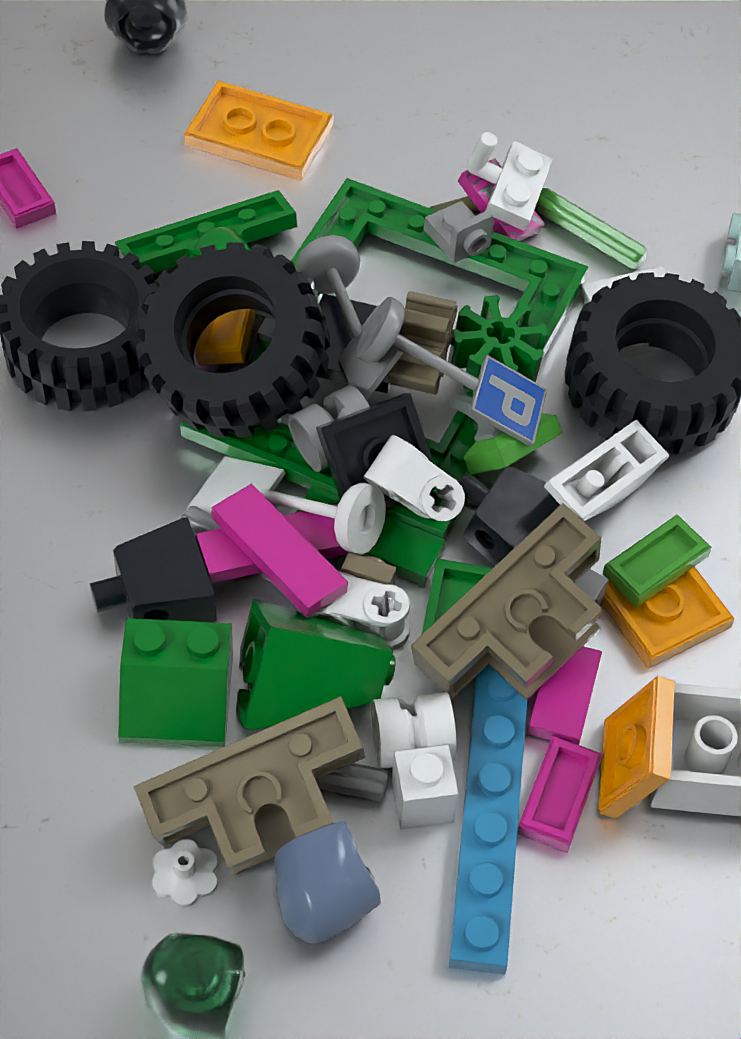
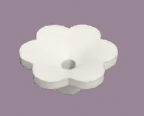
(185, 882)

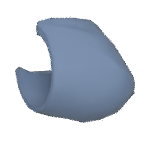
(323, 884)

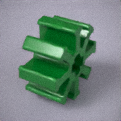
(498, 337)

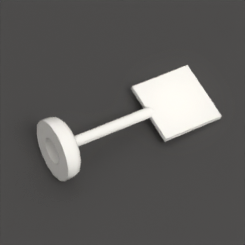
(357, 517)

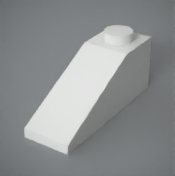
(608, 472)

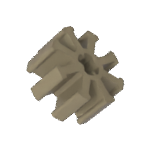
(429, 325)

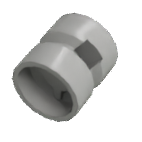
(304, 423)

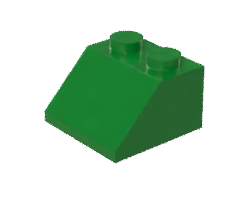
(175, 682)

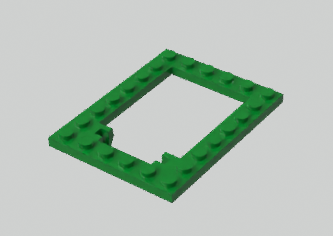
(357, 209)

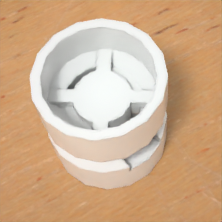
(412, 726)

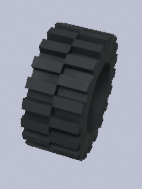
(67, 286)

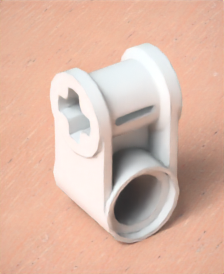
(409, 477)
(368, 609)

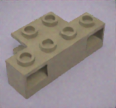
(521, 614)
(257, 788)

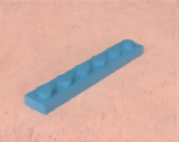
(489, 827)

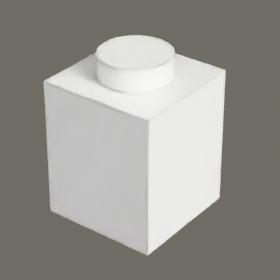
(424, 786)

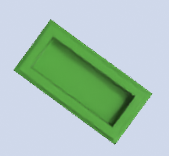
(656, 560)

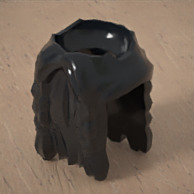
(145, 23)

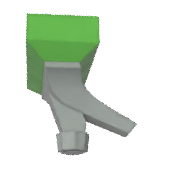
(496, 448)

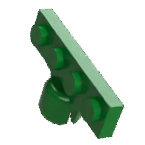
(238, 222)

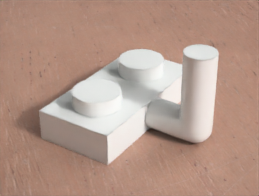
(515, 183)

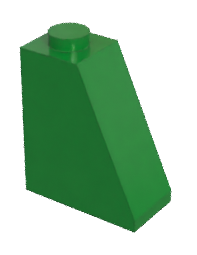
(305, 663)

